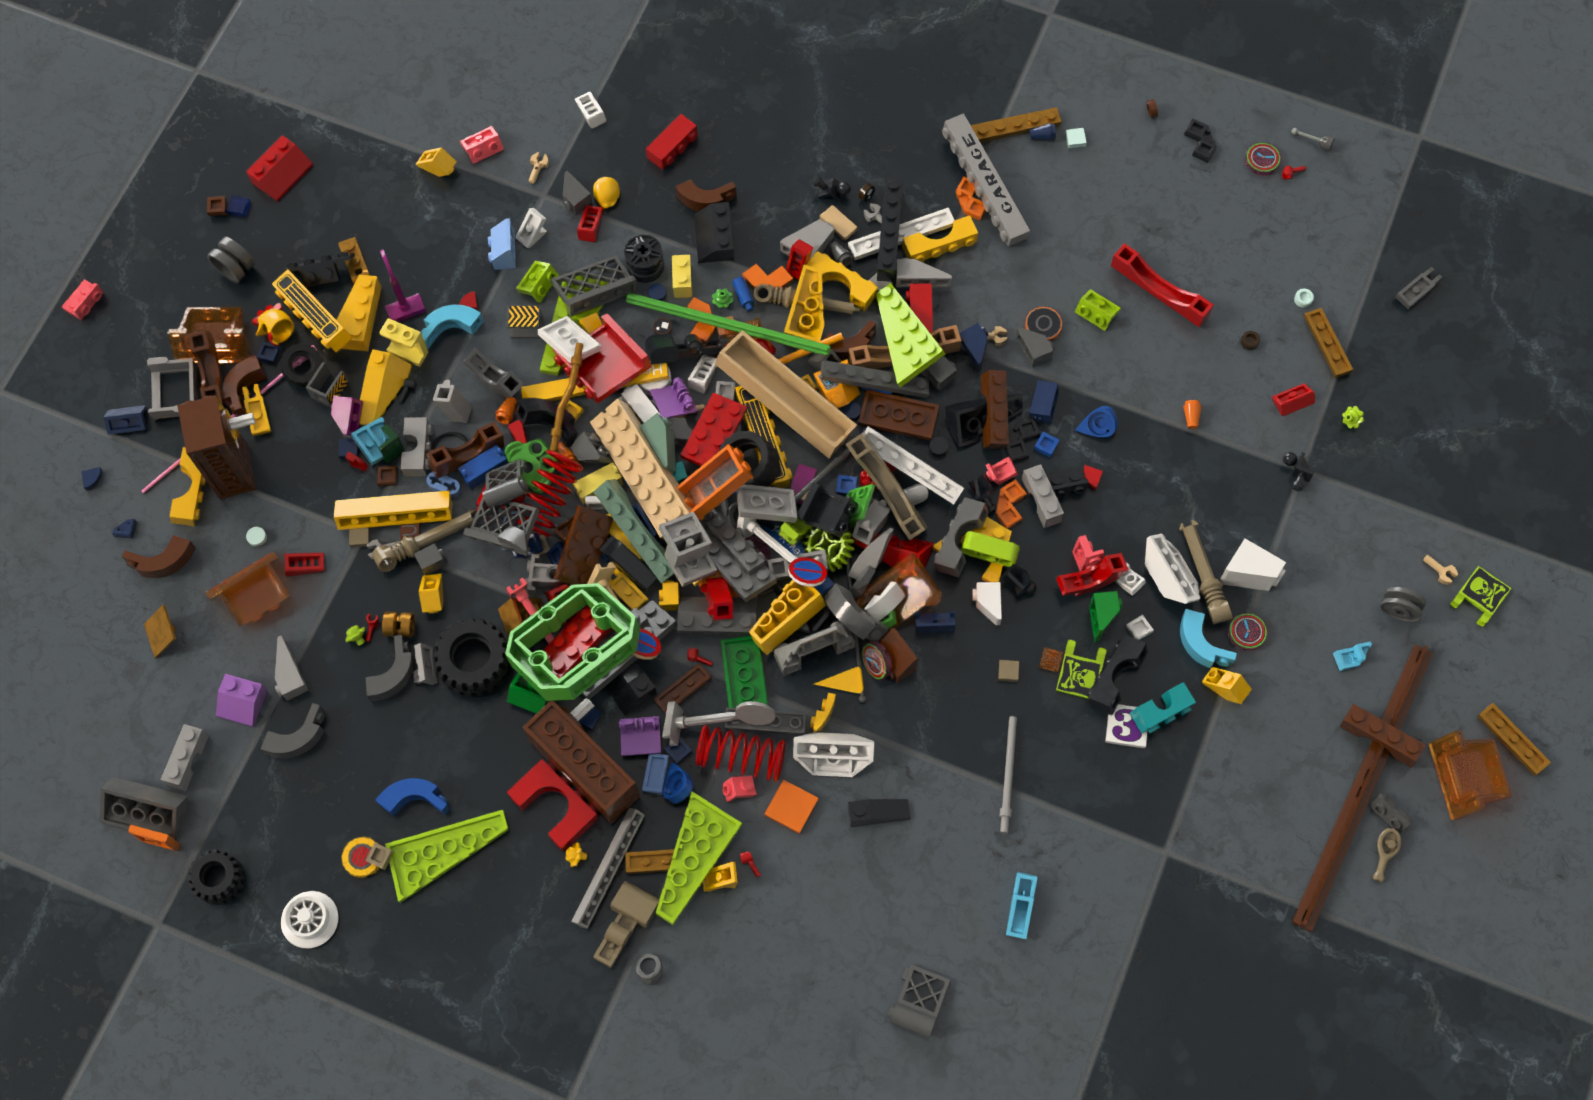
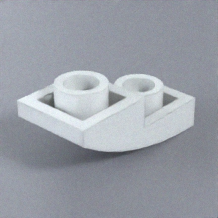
(1131, 581)
(886, 602)

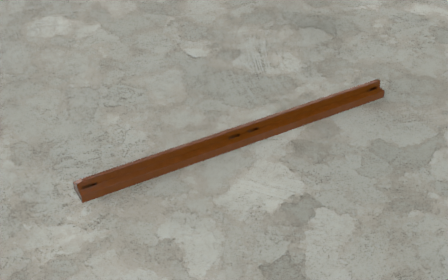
(1355, 806)

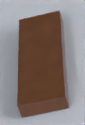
(683, 687)

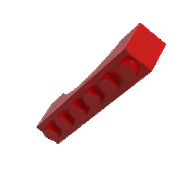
(1188, 304)

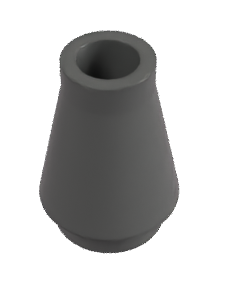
(840, 254)

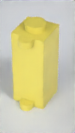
(589, 483)

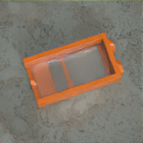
(715, 480)

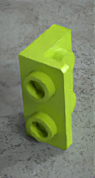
(537, 280)
(1097, 309)

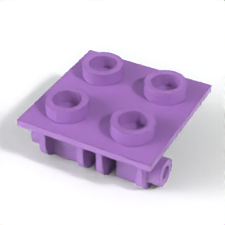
(674, 399)
(640, 736)

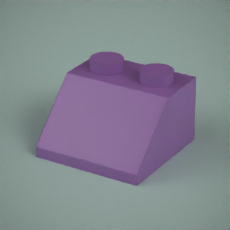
(240, 700)

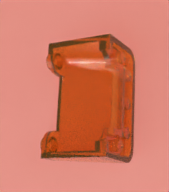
(912, 580)

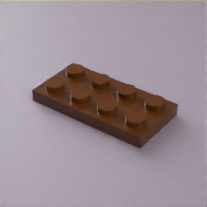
(898, 415)
(582, 546)

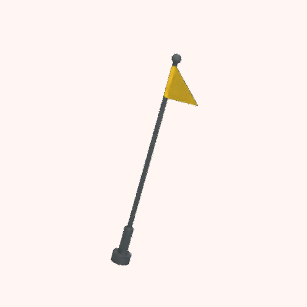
(851, 679)

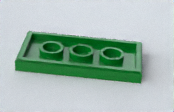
(743, 671)

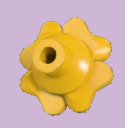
(575, 854)

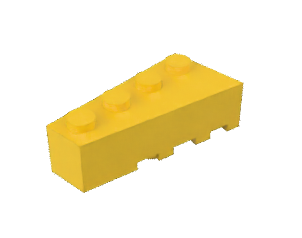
(360, 311)
(786, 615)

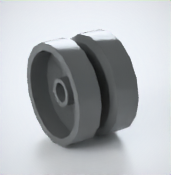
(231, 259)

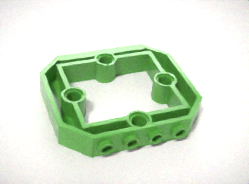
(596, 662)

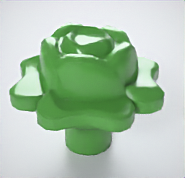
(722, 298)

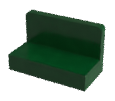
(392, 447)

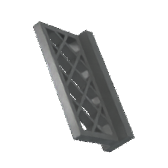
(600, 294)
(489, 536)

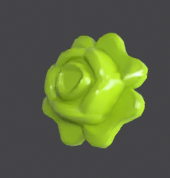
(1353, 417)
(355, 634)

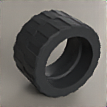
(769, 463)

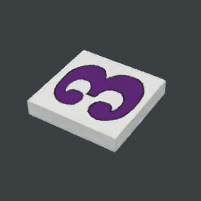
(1123, 730)

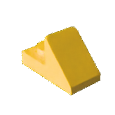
(721, 877)

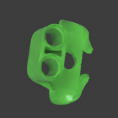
(526, 452)

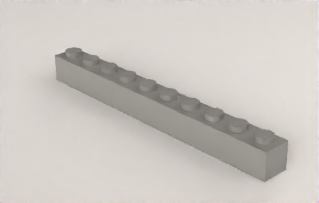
(607, 868)

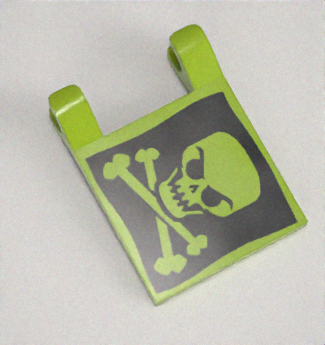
(1483, 592)
(1079, 673)

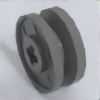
(1403, 604)

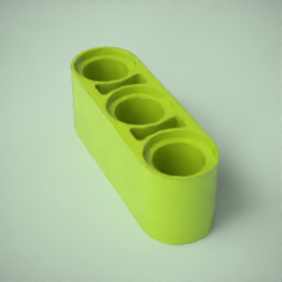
(990, 549)

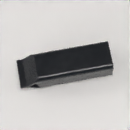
(628, 563)

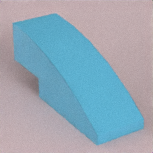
(1021, 905)

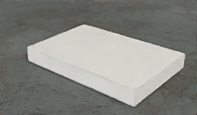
(564, 335)

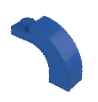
(411, 789)

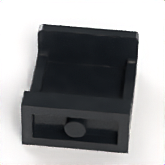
(827, 510)

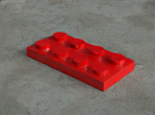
(715, 424)
(569, 645)

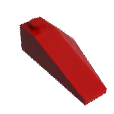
(899, 549)

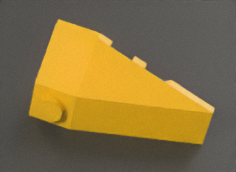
(807, 307)
(381, 383)

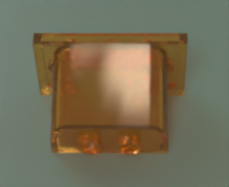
(226, 329)
(252, 590)
(1468, 773)

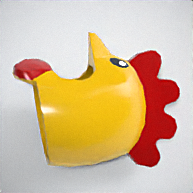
(274, 324)

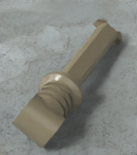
(786, 298)
(387, 557)
(1210, 587)

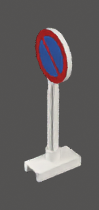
(801, 570)

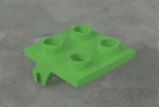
(862, 496)

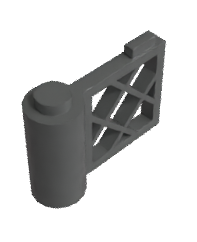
(509, 487)
(909, 1014)

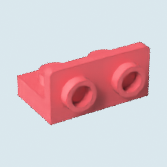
(482, 144)
(83, 299)
(1084, 553)

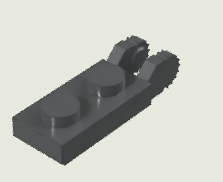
(1418, 288)

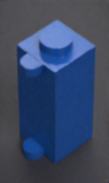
(475, 470)

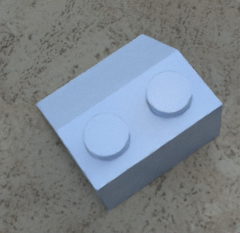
(502, 246)

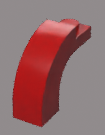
(1095, 577)

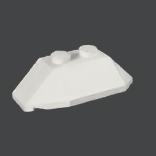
(1170, 570)
(833, 753)

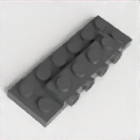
(736, 557)
(650, 618)

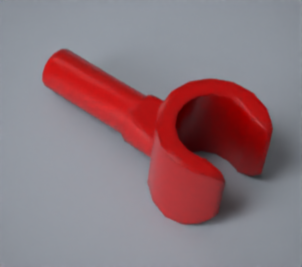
(1288, 171)
(372, 624)
(693, 657)
(747, 857)

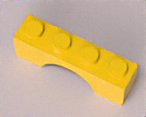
(922, 248)
(861, 291)
(185, 508)

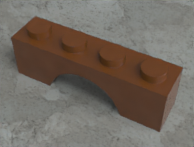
(205, 353)
(996, 426)
(447, 460)
(1401, 746)

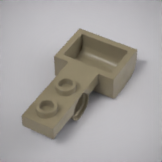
(633, 908)

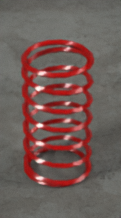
(578, 468)
(702, 755)

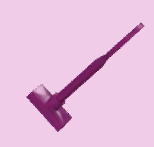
(404, 307)

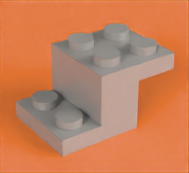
(687, 549)

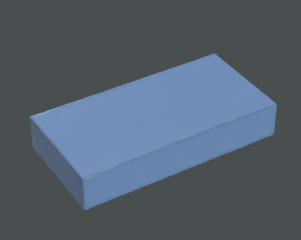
(655, 773)

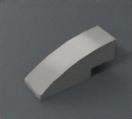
(872, 554)

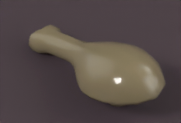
(1388, 846)

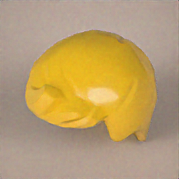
(606, 191)

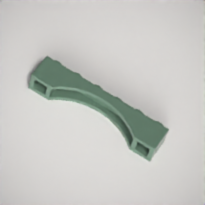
(619, 507)

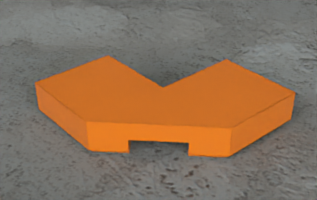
(969, 205)
(756, 276)
(702, 330)
(1005, 510)

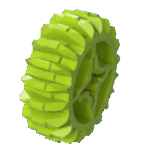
(832, 560)

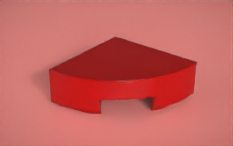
(469, 300)
(356, 462)
(1093, 476)

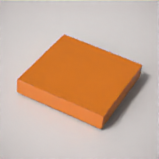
(791, 806)
(154, 838)

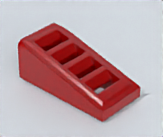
(591, 231)
(804, 253)
(518, 431)
(295, 557)

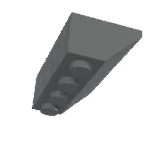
(695, 620)
(143, 806)

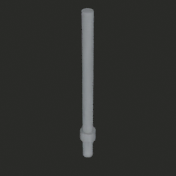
(1005, 811)

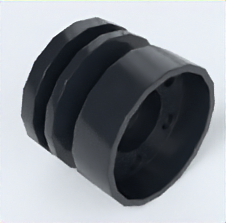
(644, 258)

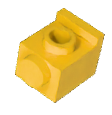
(669, 596)

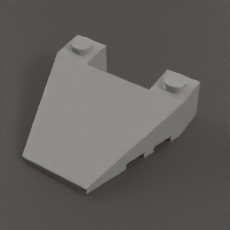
(789, 655)

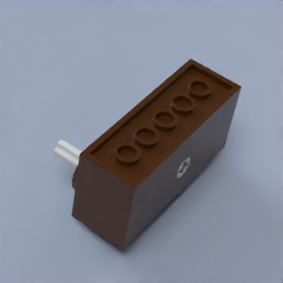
(217, 445)
(579, 759)

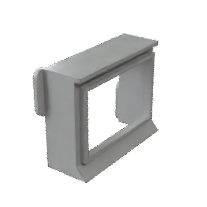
(160, 366)

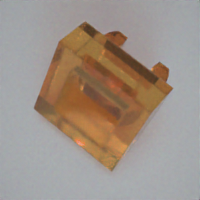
(1050, 659)

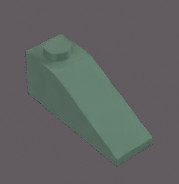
(661, 438)

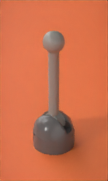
(1325, 142)

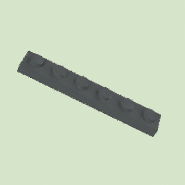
(872, 379)

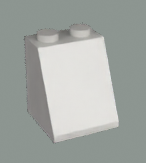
(1253, 568)

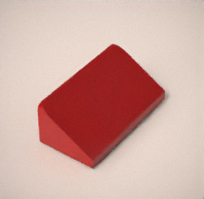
(1294, 399)

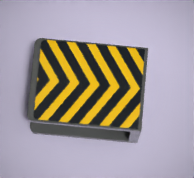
(524, 321)
(319, 379)

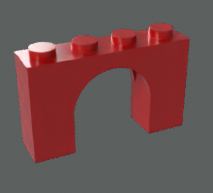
(544, 779)

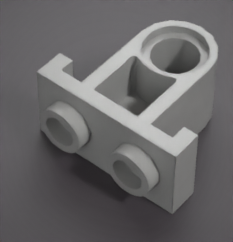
(540, 575)

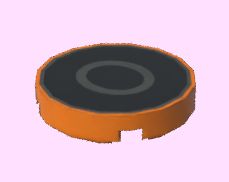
(1045, 322)

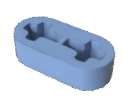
(446, 481)

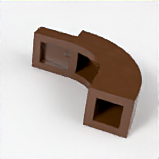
(241, 375)
(164, 564)

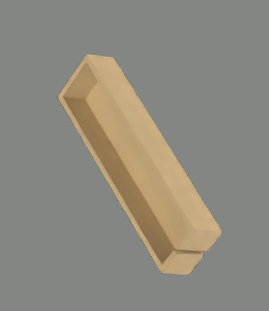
(785, 394)
(639, 464)

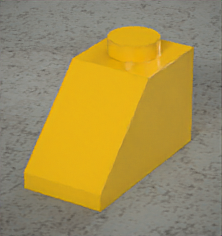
(437, 162)
(431, 593)

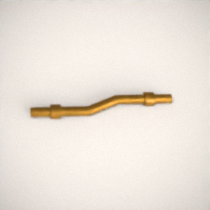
(576, 362)

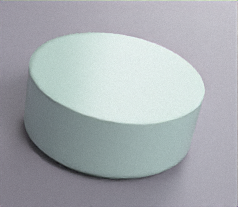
(1304, 298)
(256, 536)

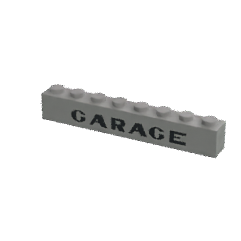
(985, 180)

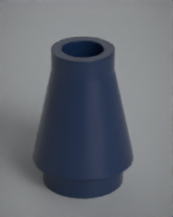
(1043, 132)

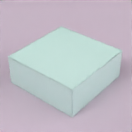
(1075, 138)

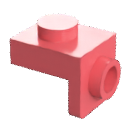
(1001, 471)
(739, 788)

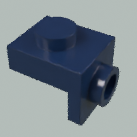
(535, 546)

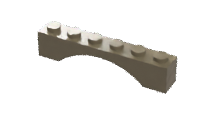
(898, 501)

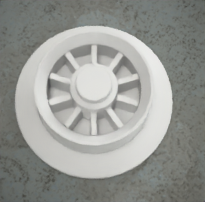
(309, 919)

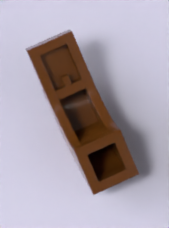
(698, 198)
(862, 338)

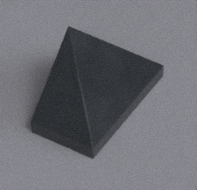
(820, 619)

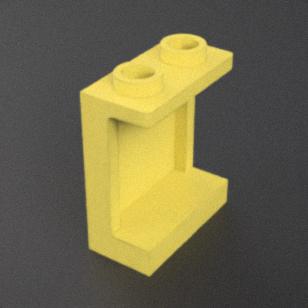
(405, 343)

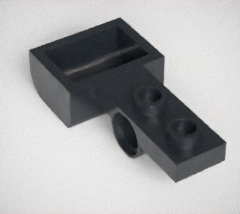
(663, 349)

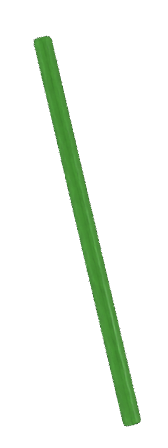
(728, 324)

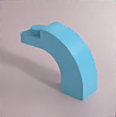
(450, 317)
(1196, 644)

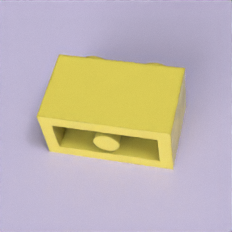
(682, 276)

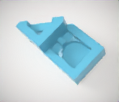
(1351, 657)

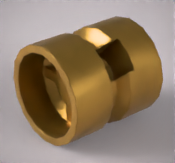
(391, 624)

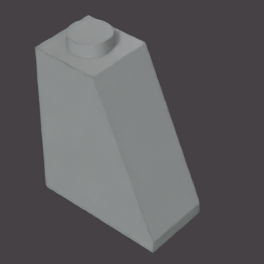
(817, 234)

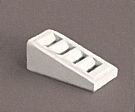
(596, 114)
(698, 383)

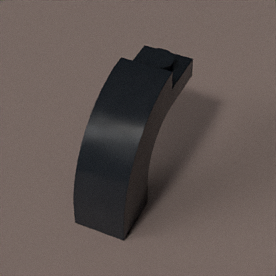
(544, 413)

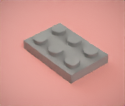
(766, 503)

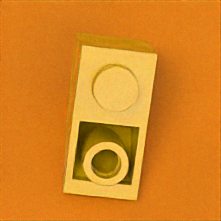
(1227, 685)

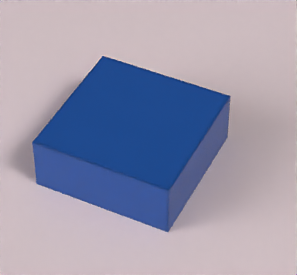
(1046, 444)
(845, 484)

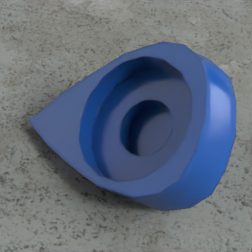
(1099, 422)
(677, 784)

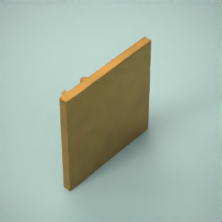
(160, 631)

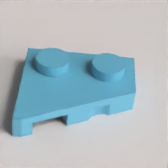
(369, 439)

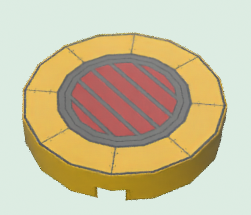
(355, 855)

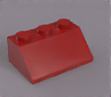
(279, 168)

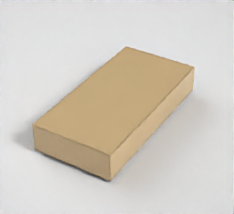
(842, 225)

